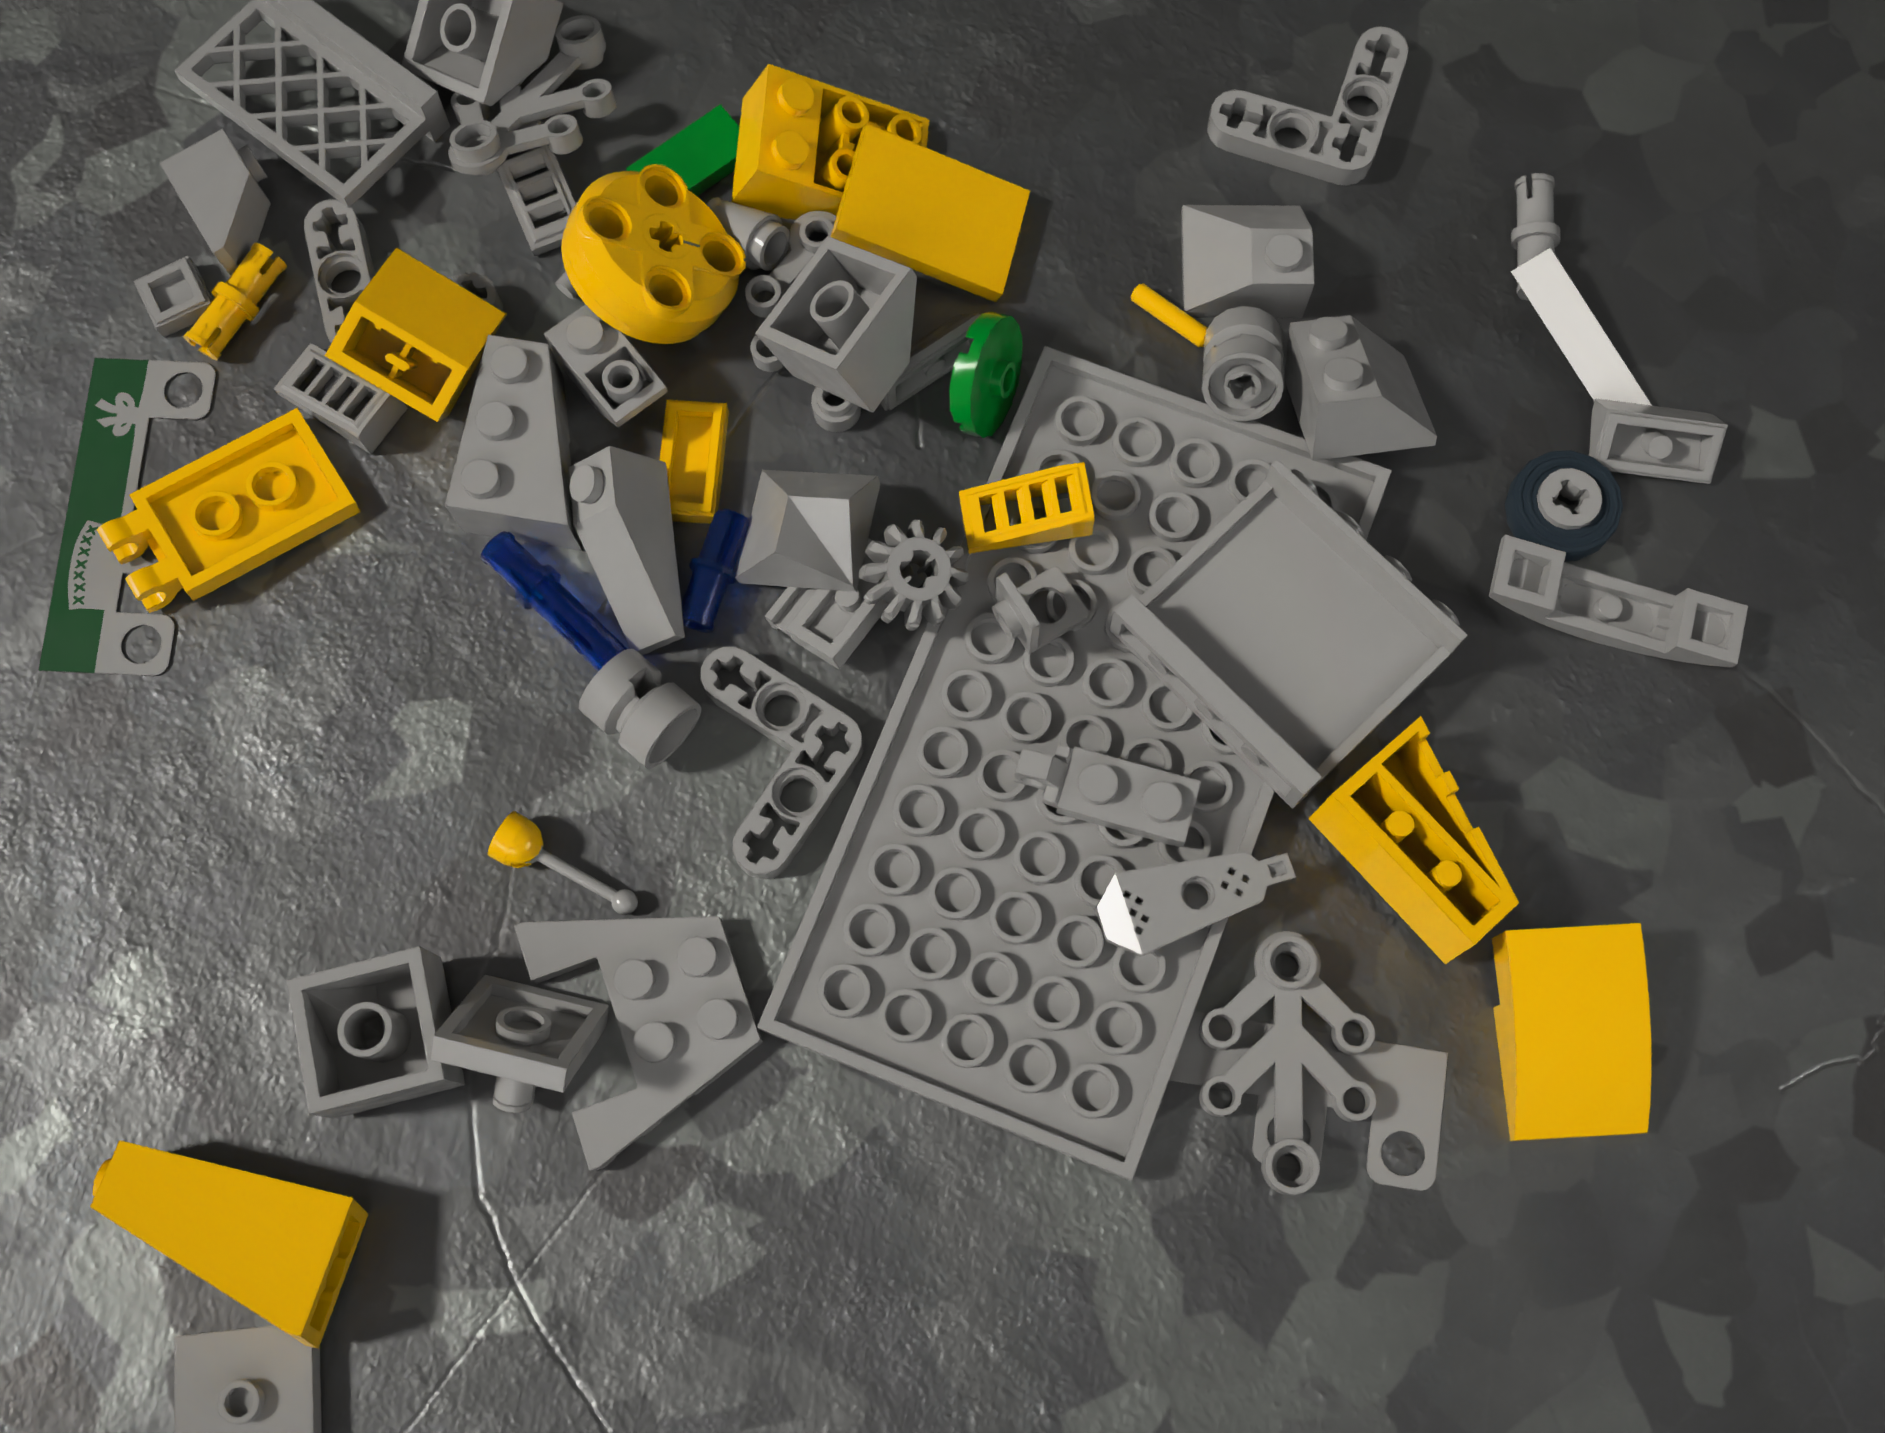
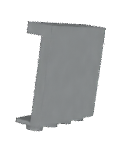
(1288, 633)

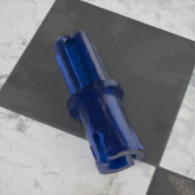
(713, 570)

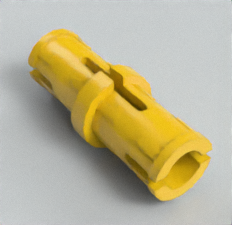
(235, 301)

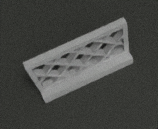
(352, 63)

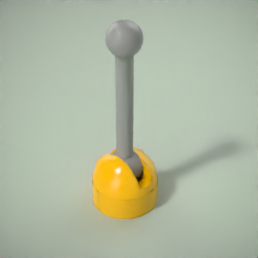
(520, 844)

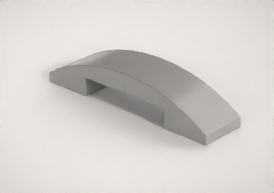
(1616, 611)

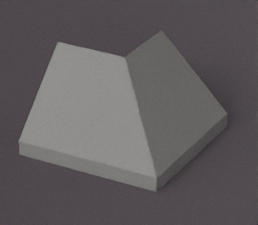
(808, 530)

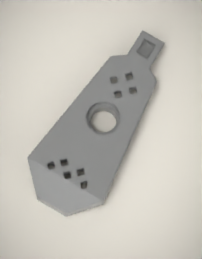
(1164, 902)

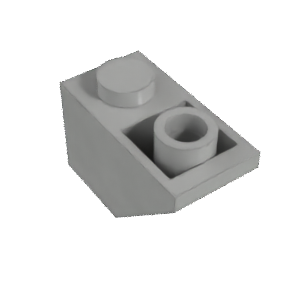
(604, 366)

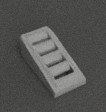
(525, 162)
(372, 422)

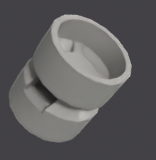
(1243, 364)
(630, 700)

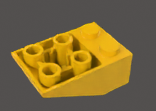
(802, 142)

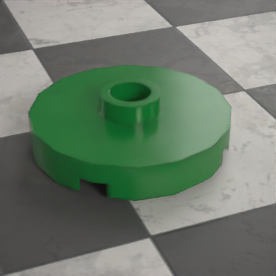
(987, 376)

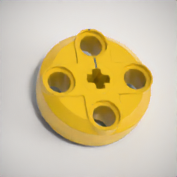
(650, 256)

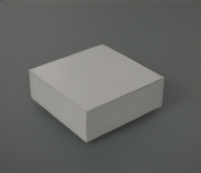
(174, 296)

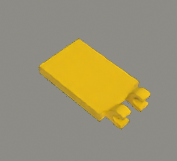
(229, 512)

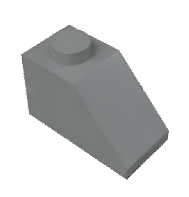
(221, 195)

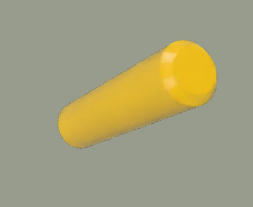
(1169, 314)

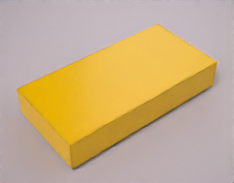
(694, 457)

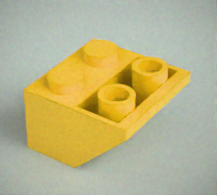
(415, 335)

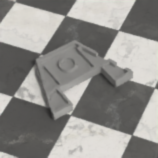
(674, 1005)

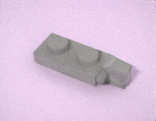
(1112, 792)

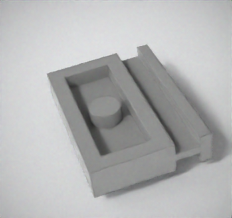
(828, 620)

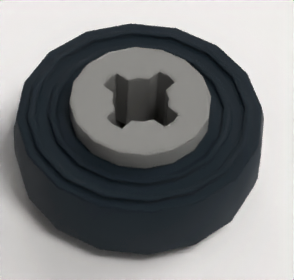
(1541, 518)

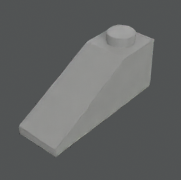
(629, 537)

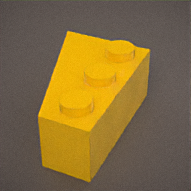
(1417, 846)

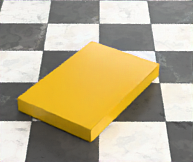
(930, 213)

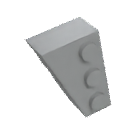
(516, 449)

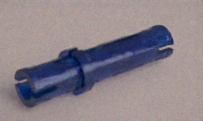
(540, 588)

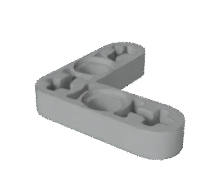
(1323, 133)
(329, 263)
(799, 738)

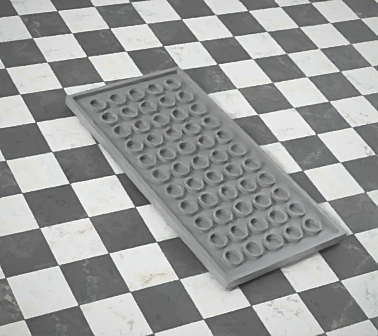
(960, 908)

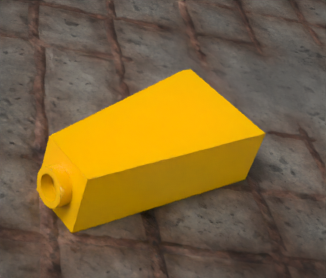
(244, 1233)

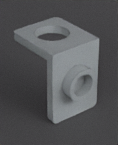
(1019, 621)

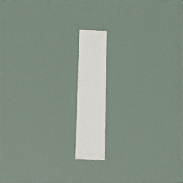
(1577, 330)

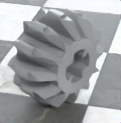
(931, 558)

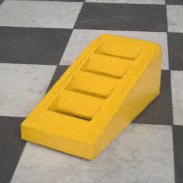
(1053, 527)

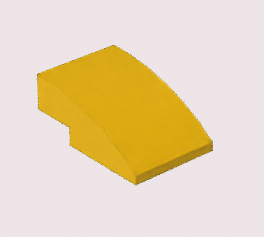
(1574, 1031)

